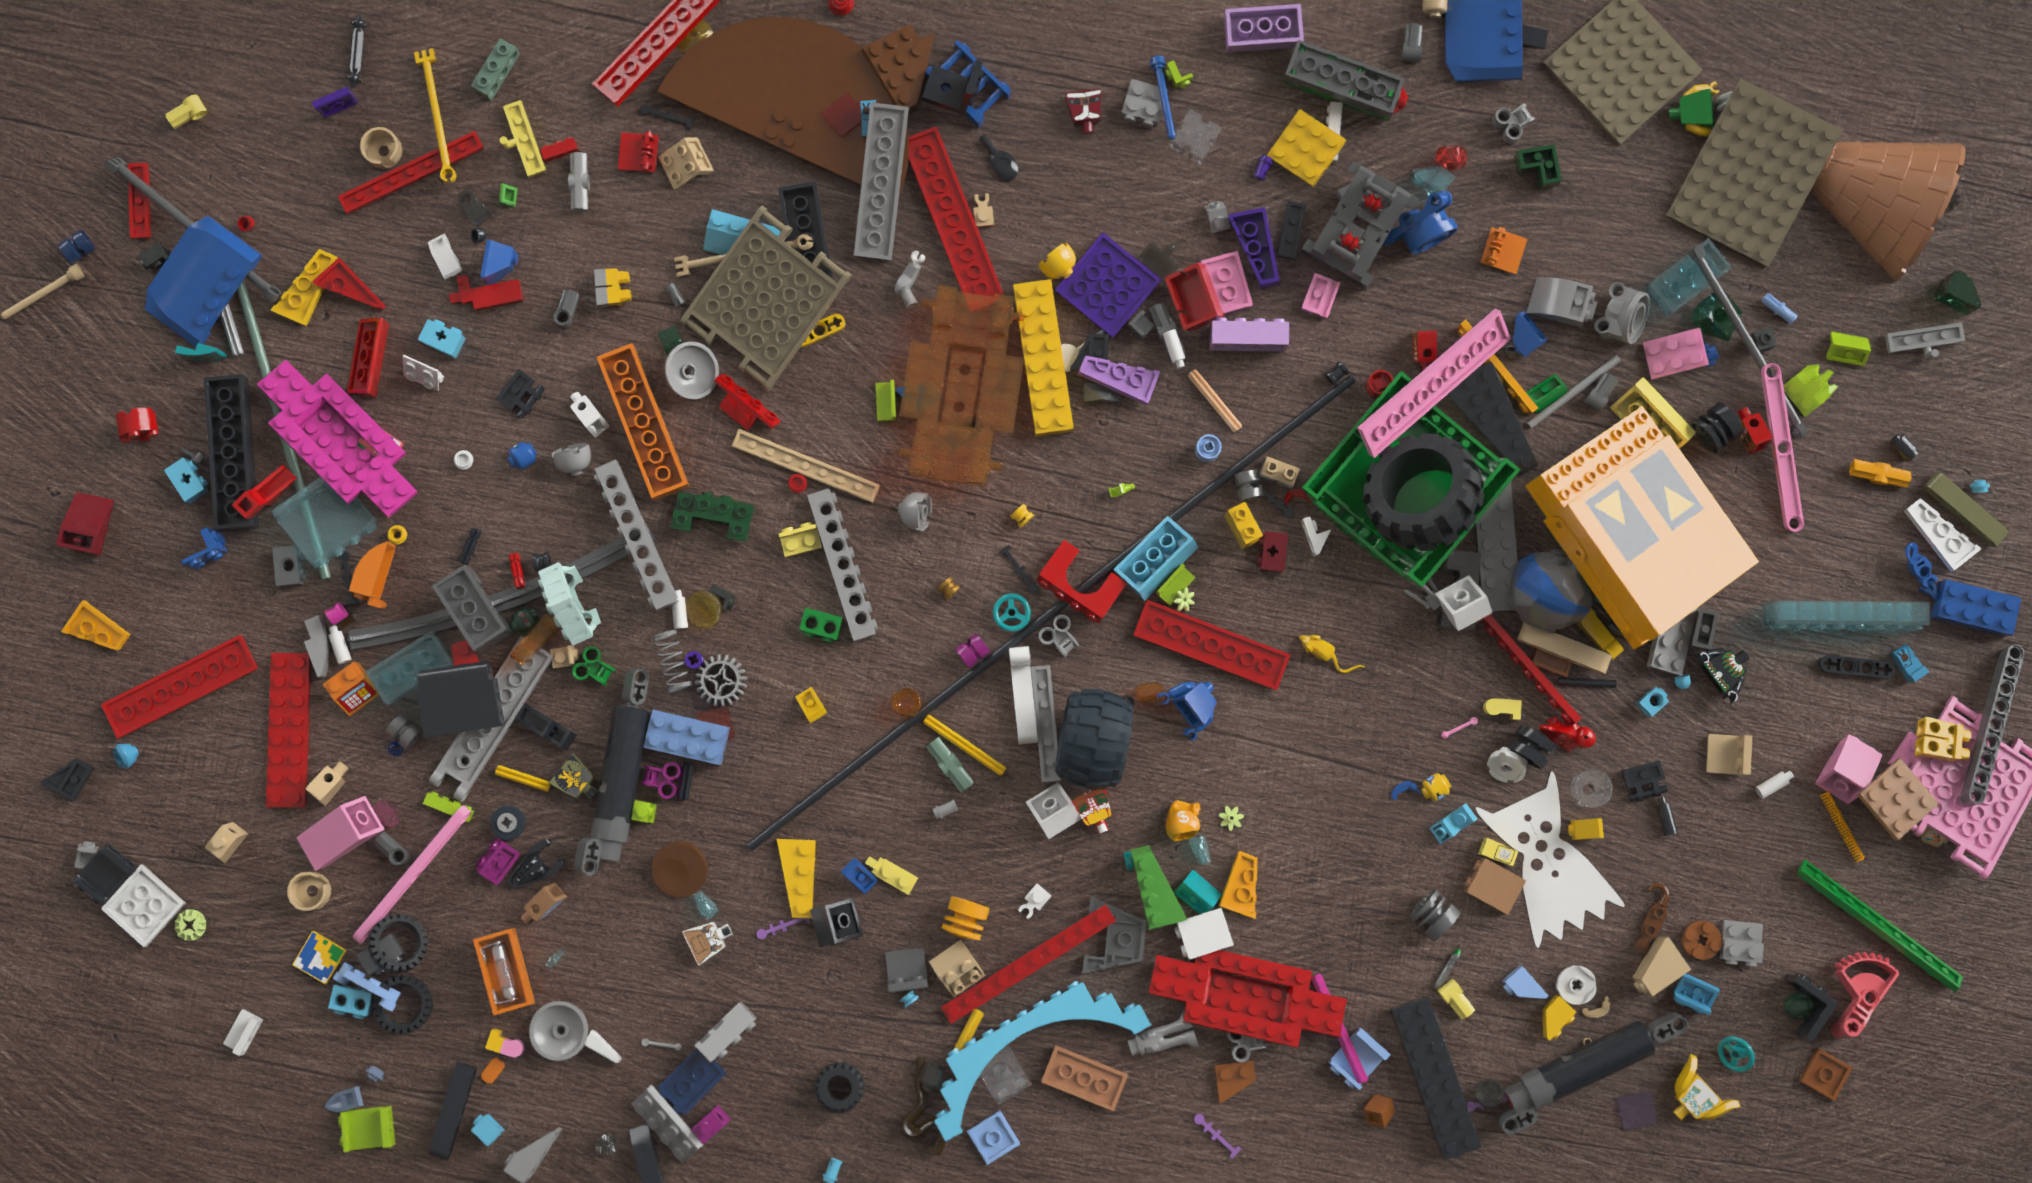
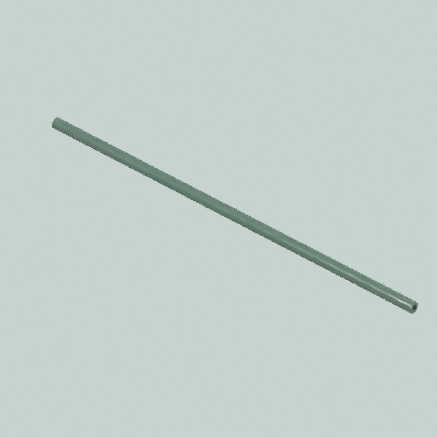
(265, 370)

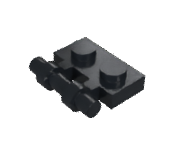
(516, 390)
(1642, 775)

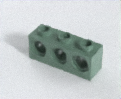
(495, 69)

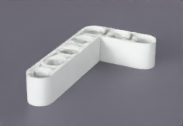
(1023, 695)

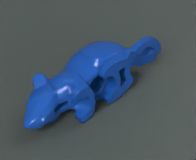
(1920, 568)

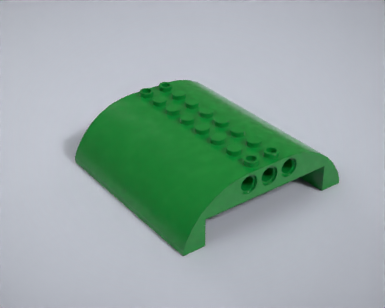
(1340, 481)

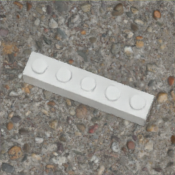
(1334, 119)

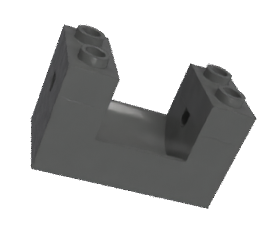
(472, 609)

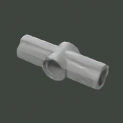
(579, 182)

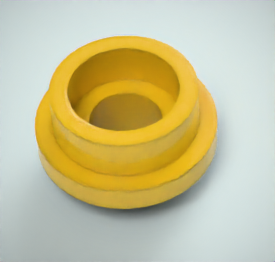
(391, 534)

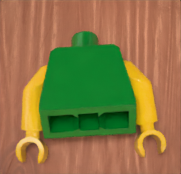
(1696, 109)

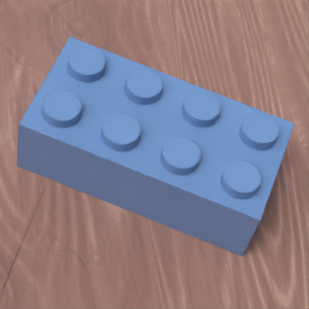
(686, 737)

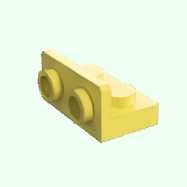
(800, 540)

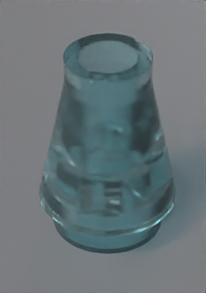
(1200, 848)
(705, 905)

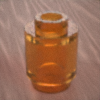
(1148, 691)

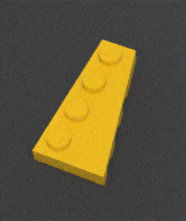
(303, 295)
(798, 870)

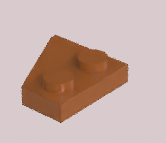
(1233, 1078)

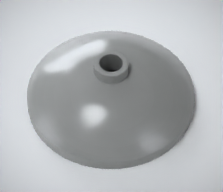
(701, 366)
(545, 1030)

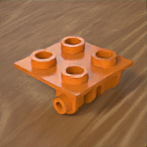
(1503, 250)

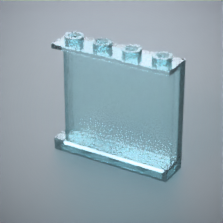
(323, 522)

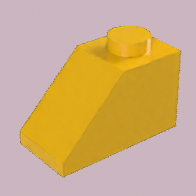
(1586, 829)

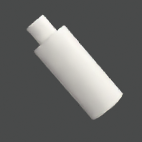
(1174, 348)
(679, 612)
(339, 645)
(1773, 784)

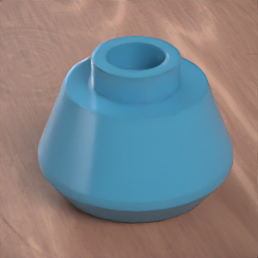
(125, 755)

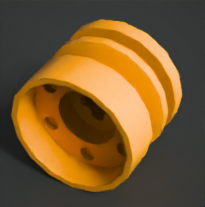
(965, 918)

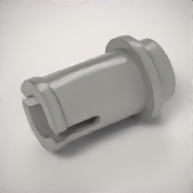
(945, 809)

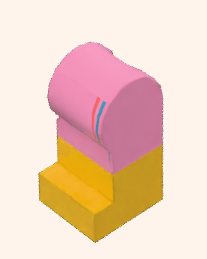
(504, 1045)

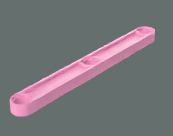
(1783, 462)
(412, 873)

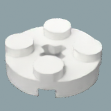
(1516, 765)
(1587, 983)

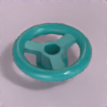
(1024, 618)
(1737, 1051)

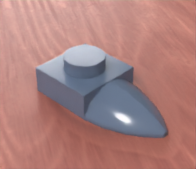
(345, 1100)

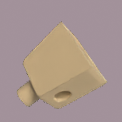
(321, 789)
(226, 842)

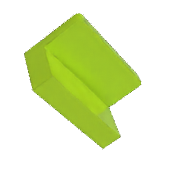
(1848, 349)
(886, 401)
(1177, 582)

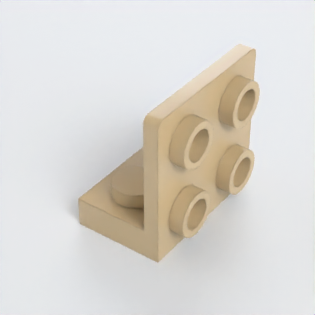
(685, 162)
(1729, 754)

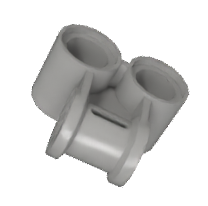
(1514, 121)
(1060, 637)
(1246, 1043)

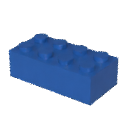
(1976, 608)

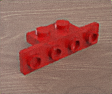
(742, 406)

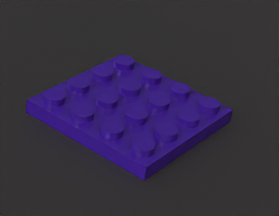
(1108, 285)

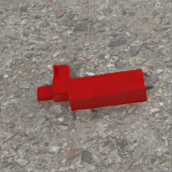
(487, 296)

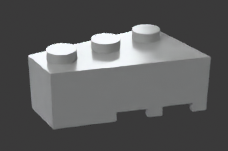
(726, 1032)

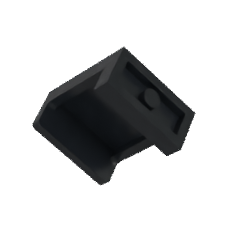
(104, 874)

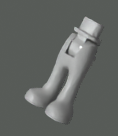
(1154, 1041)

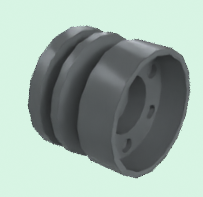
(1432, 913)

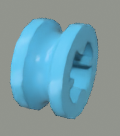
(909, 998)

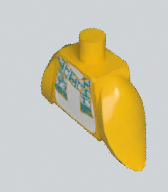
(1697, 1096)

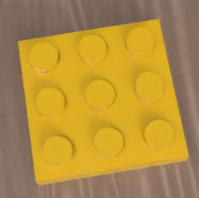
(1306, 148)

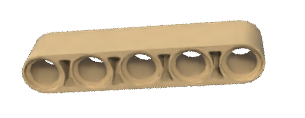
(1565, 648)

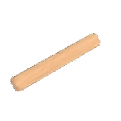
(1214, 400)

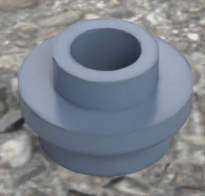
(374, 1074)

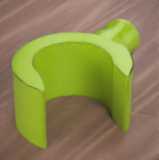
(1120, 490)

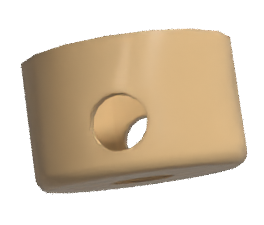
(373, 140)
(298, 891)

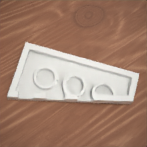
(1943, 538)

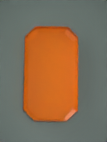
(492, 1070)

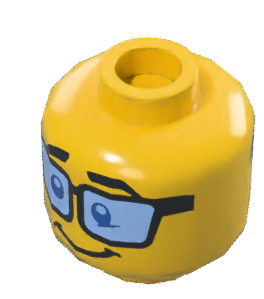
(1435, 787)

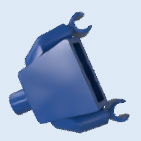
(1194, 704)

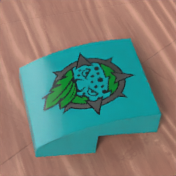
(202, 353)

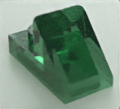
(670, 339)

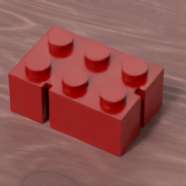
(1195, 296)

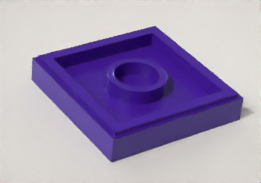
(335, 102)

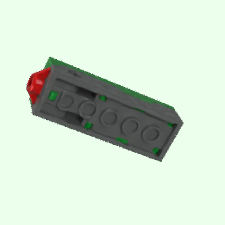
(1345, 81)

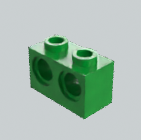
(822, 620)

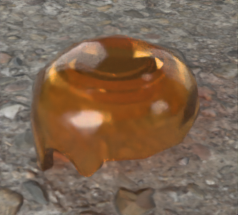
(906, 702)

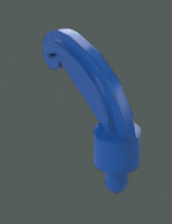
(1404, 786)

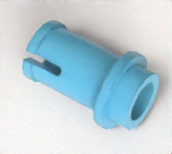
(832, 1170)

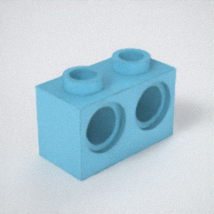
(352, 996)

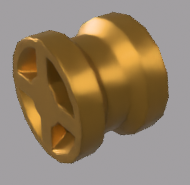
(948, 588)

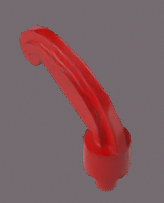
(1295, 493)

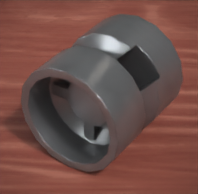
(1248, 485)
(404, 731)

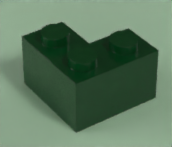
(1543, 161)

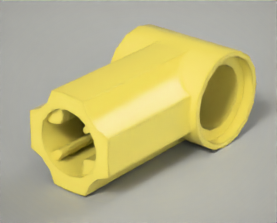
(190, 110)
(1453, 995)

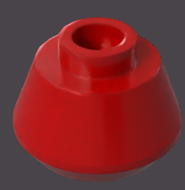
(841, 7)

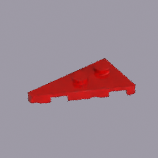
(344, 281)

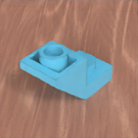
(1453, 823)

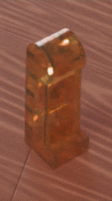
(535, 640)

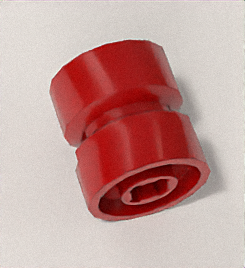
(1378, 383)

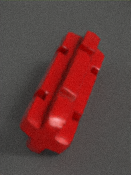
(516, 569)

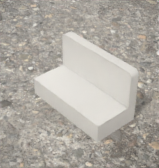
(242, 1032)

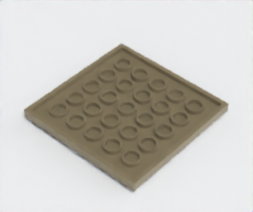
(1622, 67)

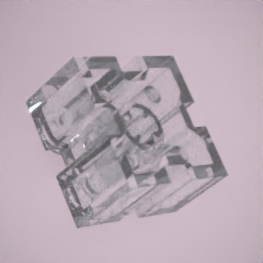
(1195, 137)

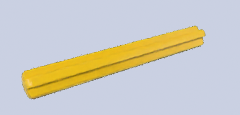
(964, 745)

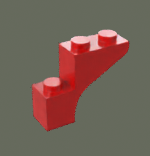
(264, 493)

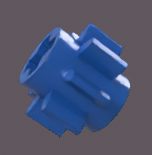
(1712, 354)

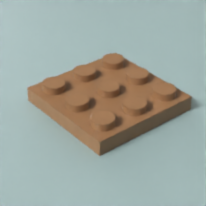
(1897, 799)

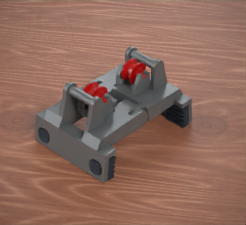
(1350, 239)

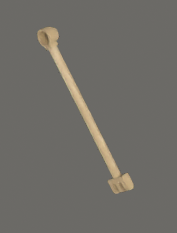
(687, 265)

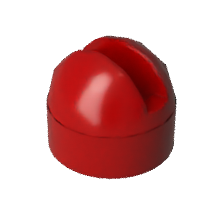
(243, 221)

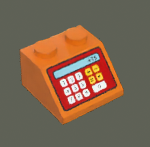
(351, 688)

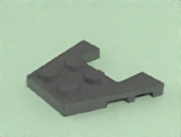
(1123, 940)

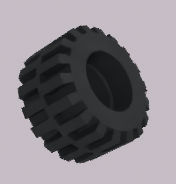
(831, 1102)

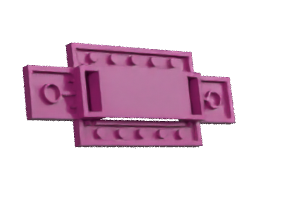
(331, 444)

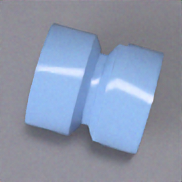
(1208, 448)

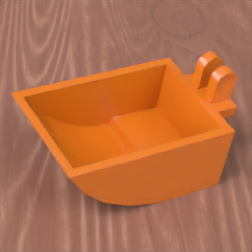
(372, 574)

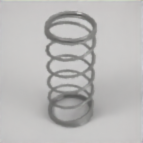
(677, 686)

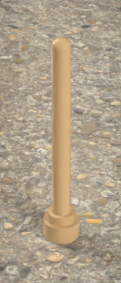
(73, 273)

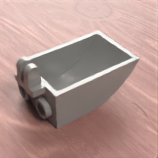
(1562, 301)

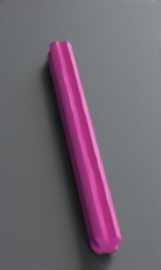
(1344, 1039)

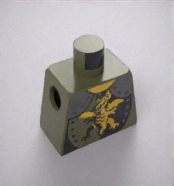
(575, 778)

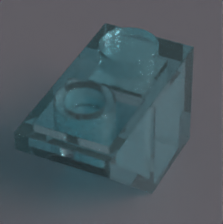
(1432, 178)

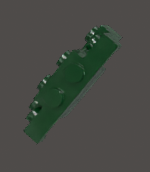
(713, 509)

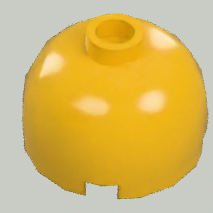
(1059, 262)

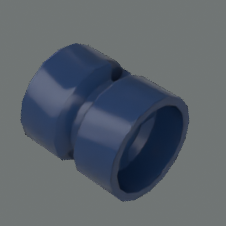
(76, 246)

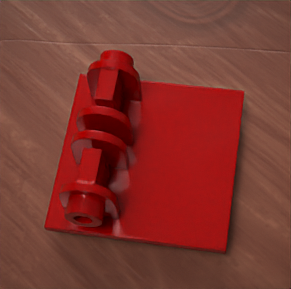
(638, 152)

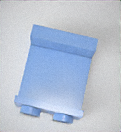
(1369, 1053)

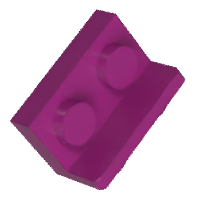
(497, 861)

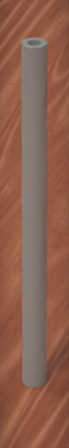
(1574, 391)

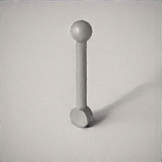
(645, 1042)

